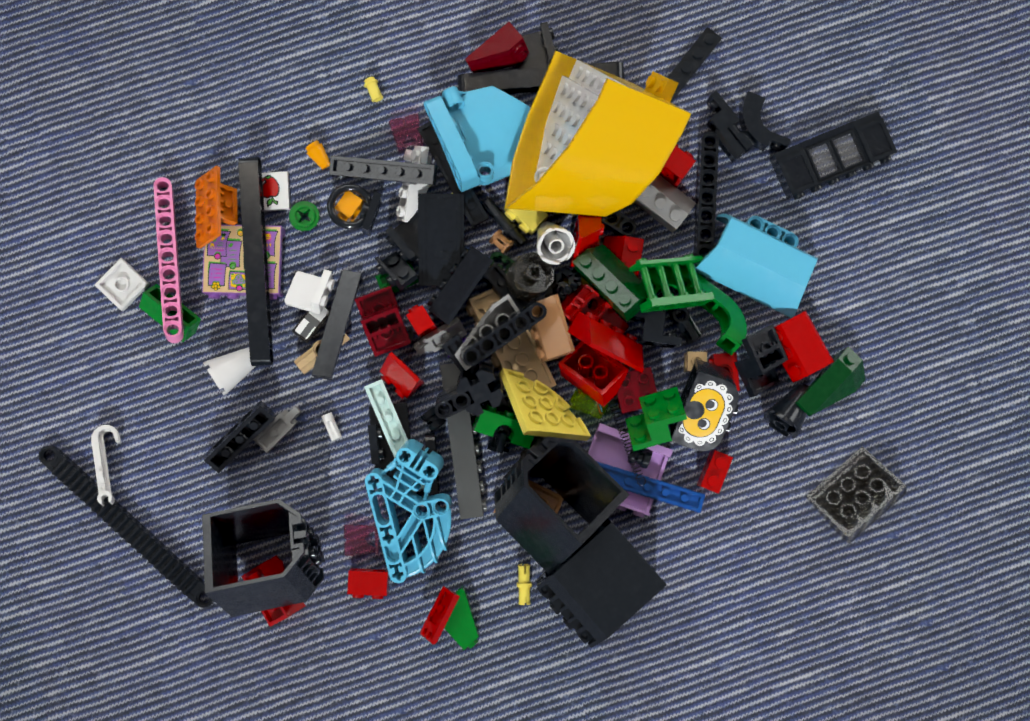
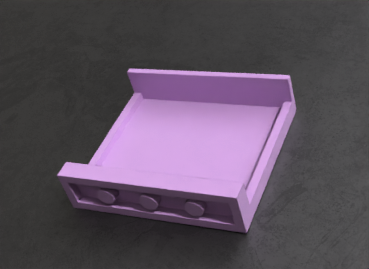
(610, 450)

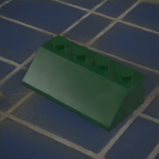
(612, 280)

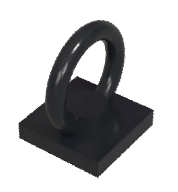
(368, 212)

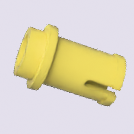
(373, 89)

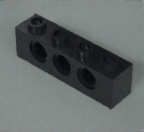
(239, 436)

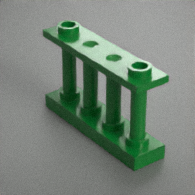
(668, 300)

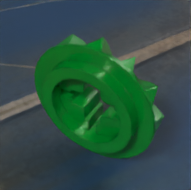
(304, 207)

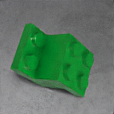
(658, 411)

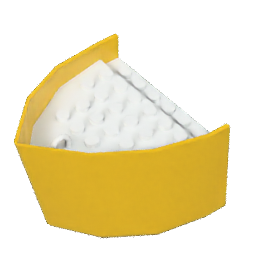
(592, 140)

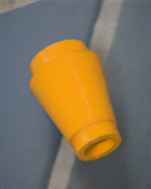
(318, 154)

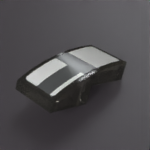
(310, 324)

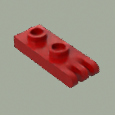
(439, 615)

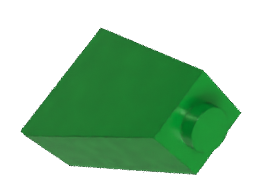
(462, 623)

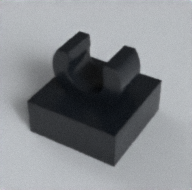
(498, 442)

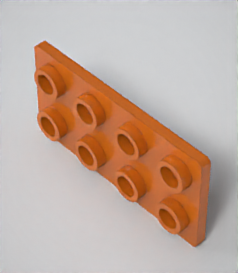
(213, 205)

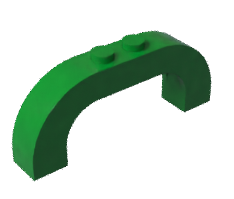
(722, 308)

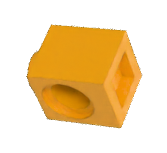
(349, 206)

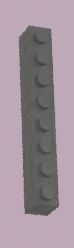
(464, 454)

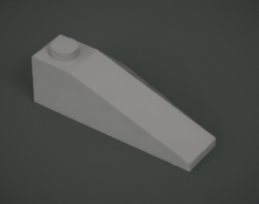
(495, 314)

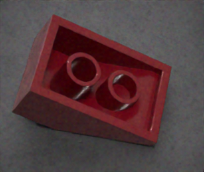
(499, 51)

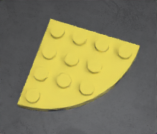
(541, 409)

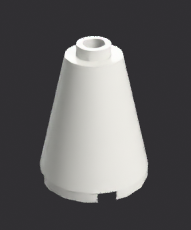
(554, 243)
(230, 369)

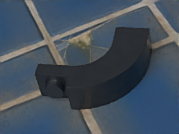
(751, 122)

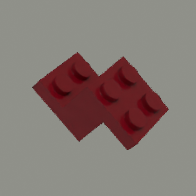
(382, 320)

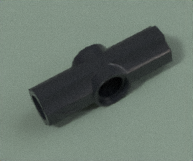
(686, 326)

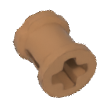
(503, 247)

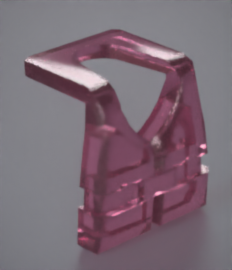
(406, 127)
(355, 539)

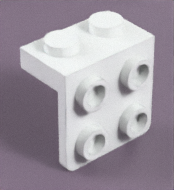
(310, 291)

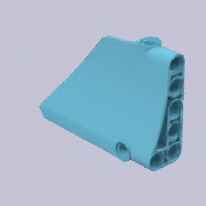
(477, 132)

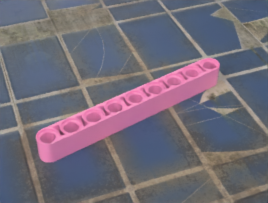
(168, 267)

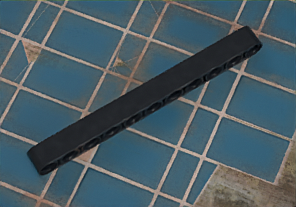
(255, 261)

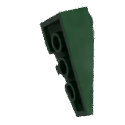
(834, 382)

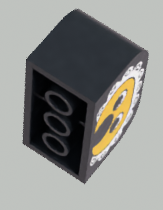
(709, 404)

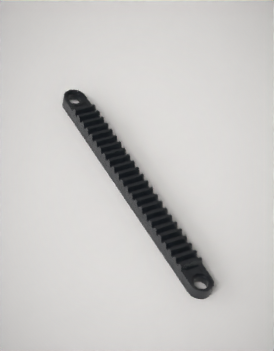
(126, 525)

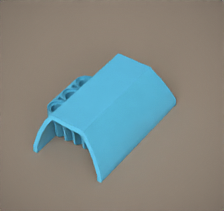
(760, 263)

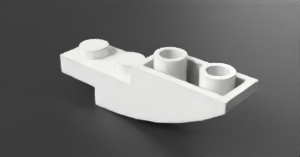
(409, 191)

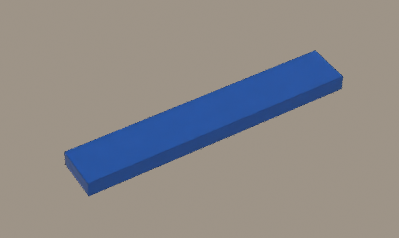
(656, 489)

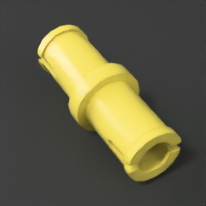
(524, 584)

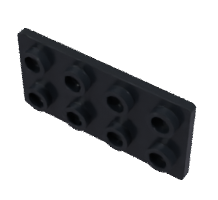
(379, 448)

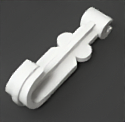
(100, 462)

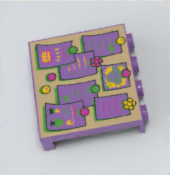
(225, 263)

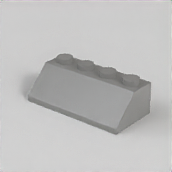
(665, 203)

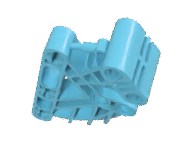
(414, 468)

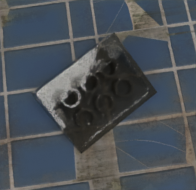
(856, 494)

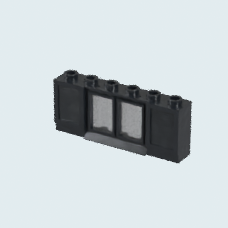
(833, 156)

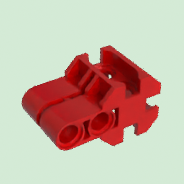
(602, 309)

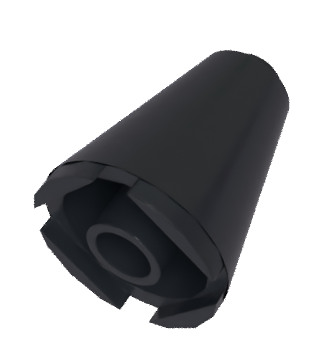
(786, 415)

